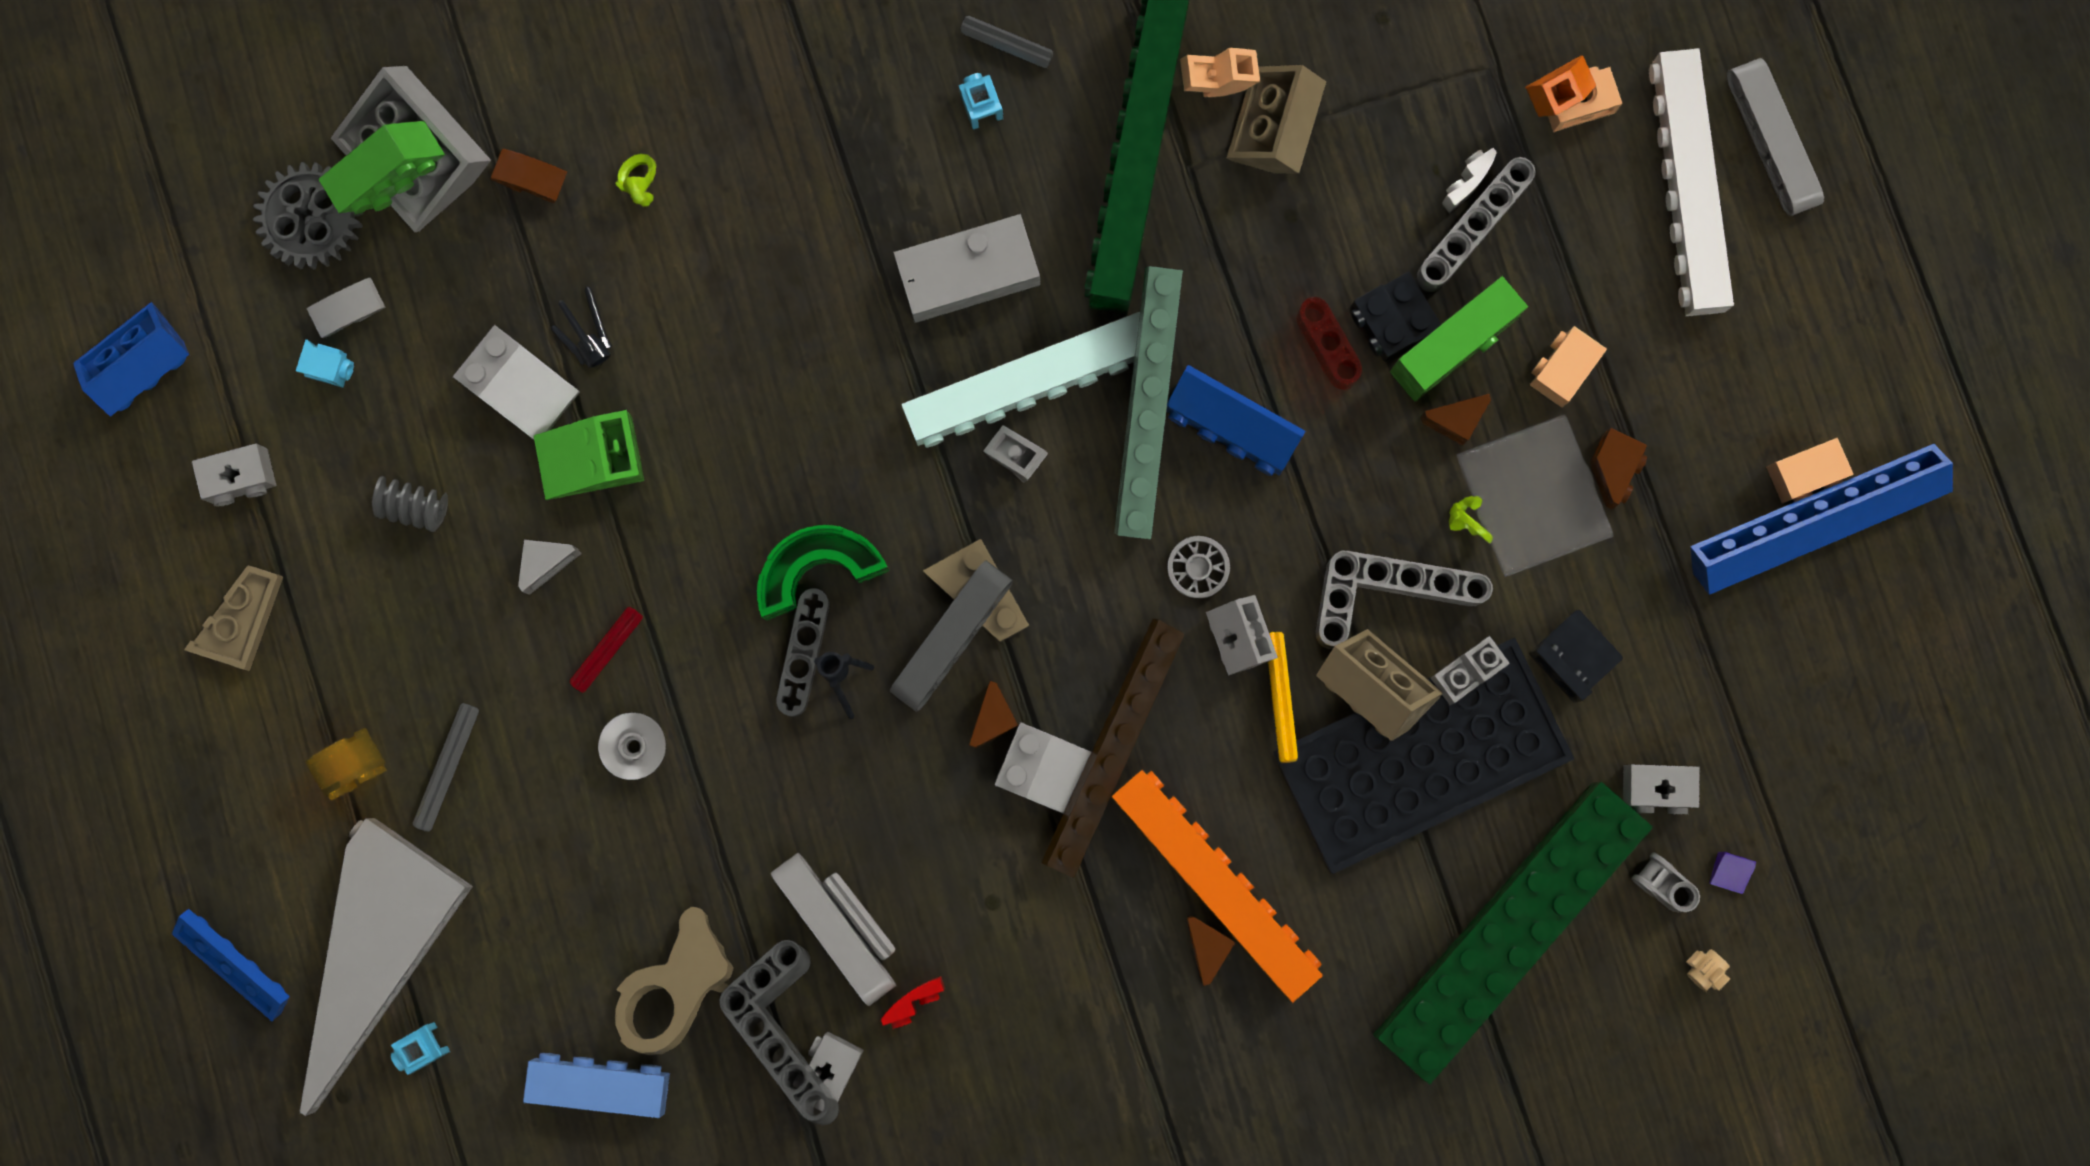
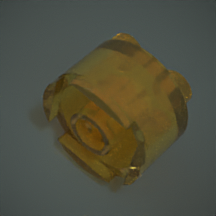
(346, 762)

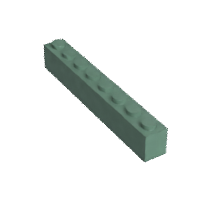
(1148, 402)

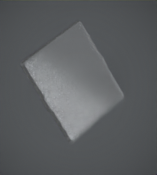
(1535, 495)

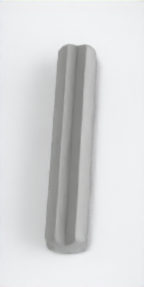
(859, 916)

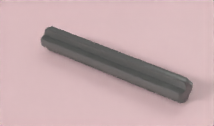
(445, 767)

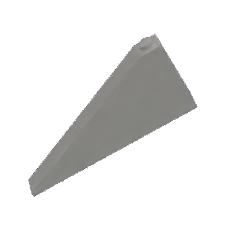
(383, 924)

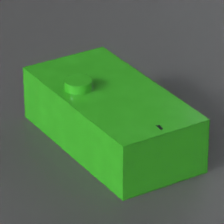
(1459, 339)

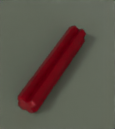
(606, 649)

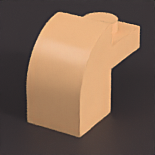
(1220, 75)

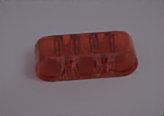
(1329, 327)

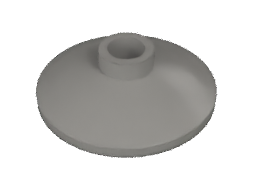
(615, 742)

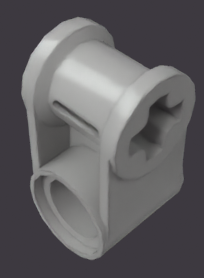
(1662, 881)

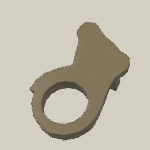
(691, 972)

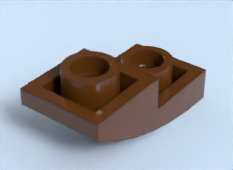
(528, 174)

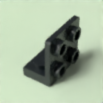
(1576, 656)

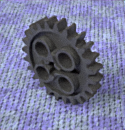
(278, 213)

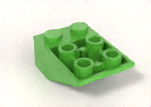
(589, 455)

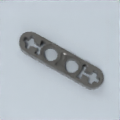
(807, 653)

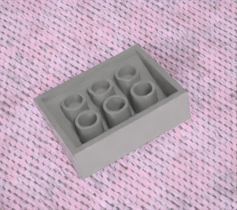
(401, 98)

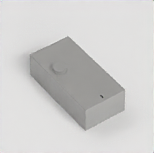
(967, 268)

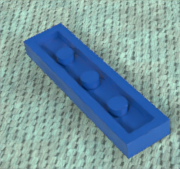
(230, 965)

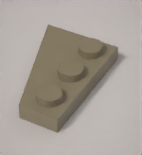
(955, 572)
(240, 621)

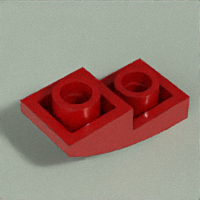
(904, 1008)

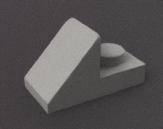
(1015, 453)

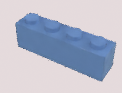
(596, 1087)

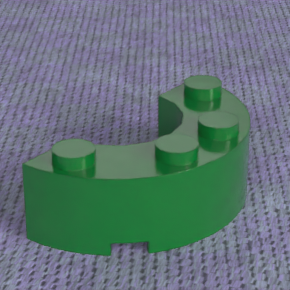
(805, 550)

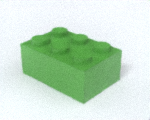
(382, 167)

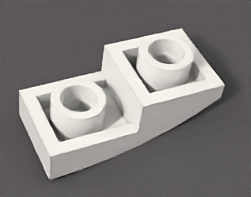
(1473, 174)

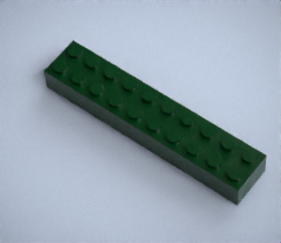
(1136, 155)
(1512, 931)

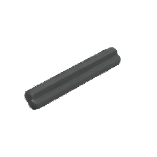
(1006, 41)

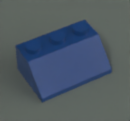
(130, 360)

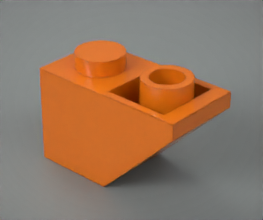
(1561, 88)

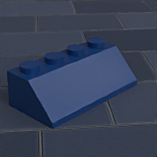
(1233, 421)

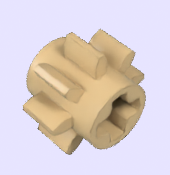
(1708, 970)

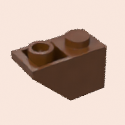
(1615, 464)

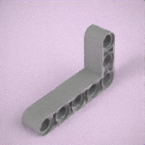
(1391, 583)

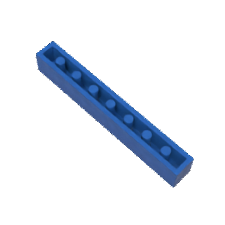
(1822, 518)

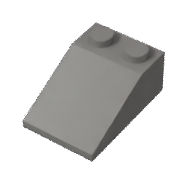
(516, 383)
(1042, 768)

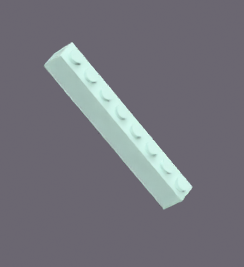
(1023, 382)

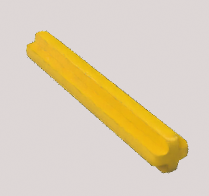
(1282, 701)

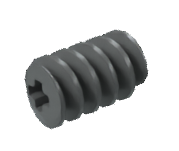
(408, 507)

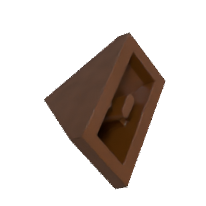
(1457, 419)
(994, 718)
(1209, 948)

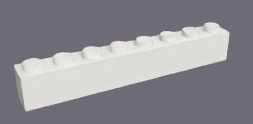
(1691, 182)

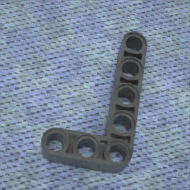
(773, 1036)

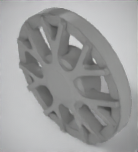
(1198, 567)

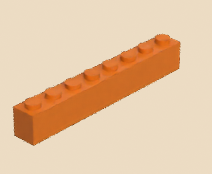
(1217, 885)

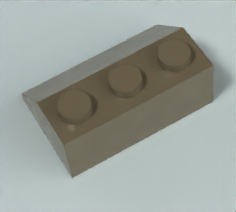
(1277, 119)
(1378, 684)

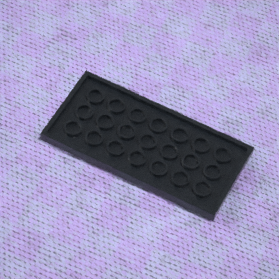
(1375, 792)

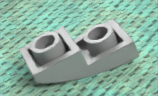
(345, 307)
(1470, 670)

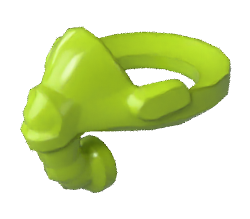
(637, 185)
(1461, 520)

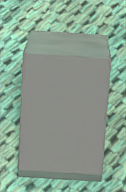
(542, 562)

